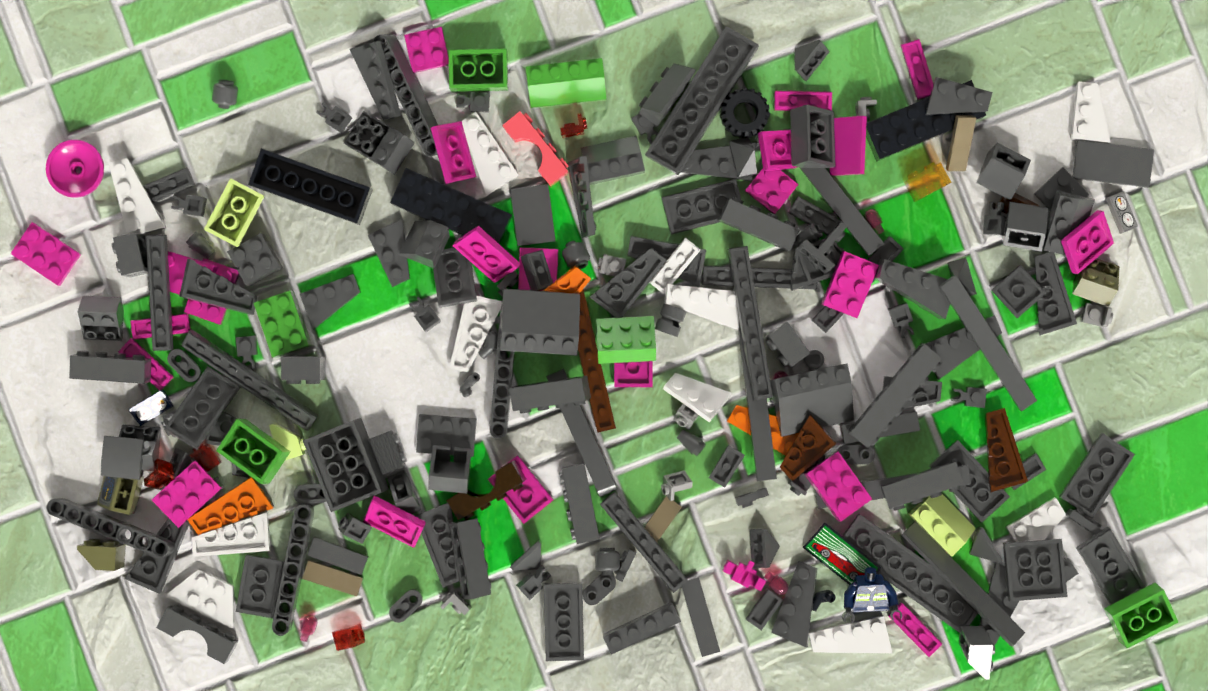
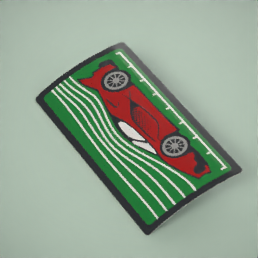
(838, 554)

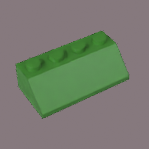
(566, 83)

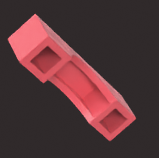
(520, 129)

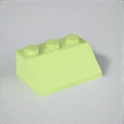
(234, 212)
(943, 523)

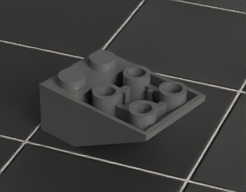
(379, 142)

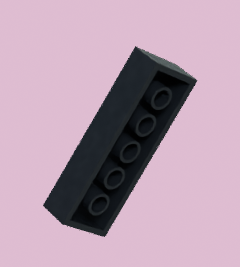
(909, 128)
(310, 186)
(448, 206)

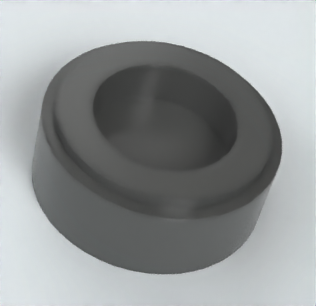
(814, 359)

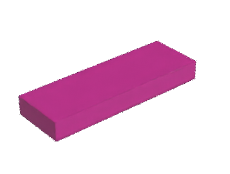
(917, 68)
(793, 99)
(142, 328)
(159, 375)
(916, 630)

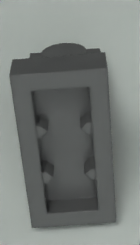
(818, 255)

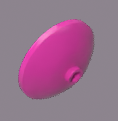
(62, 167)

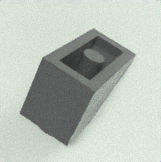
(403, 492)

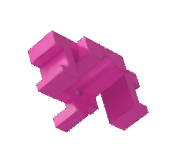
(744, 574)

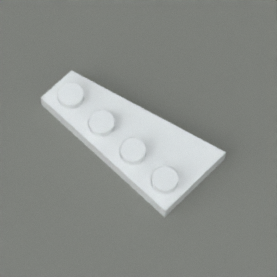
(135, 205)
(472, 331)

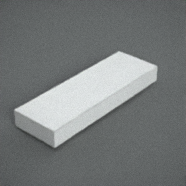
(675, 265)

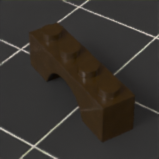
(507, 478)

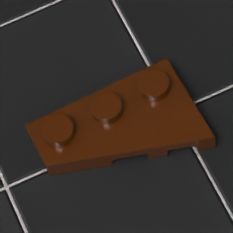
(806, 449)

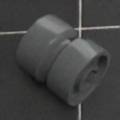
(670, 320)

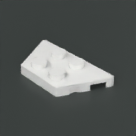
(206, 596)

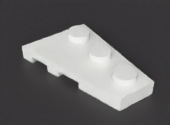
(1088, 115)
(696, 395)
(1037, 523)

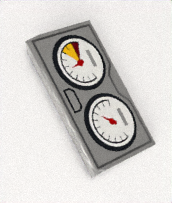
(1121, 212)

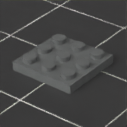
(1035, 570)

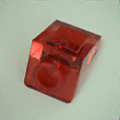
(571, 129)
(206, 457)
(161, 476)
(348, 637)

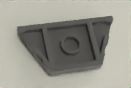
(806, 273)

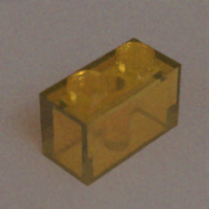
(928, 181)

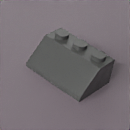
(665, 93)
(812, 137)
(613, 160)
(1065, 215)

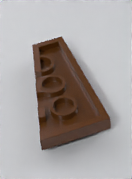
(1003, 455)

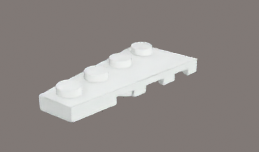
(489, 159)
(705, 302)
(239, 537)
(857, 637)

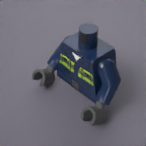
(869, 594)

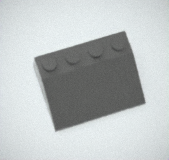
(539, 322)
(819, 392)
(345, 464)

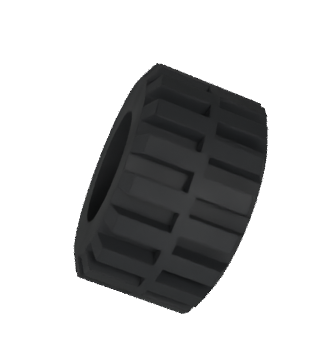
(752, 98)

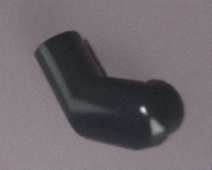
(821, 597)

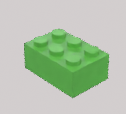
(478, 70)
(282, 324)
(626, 339)
(253, 451)
(1141, 615)

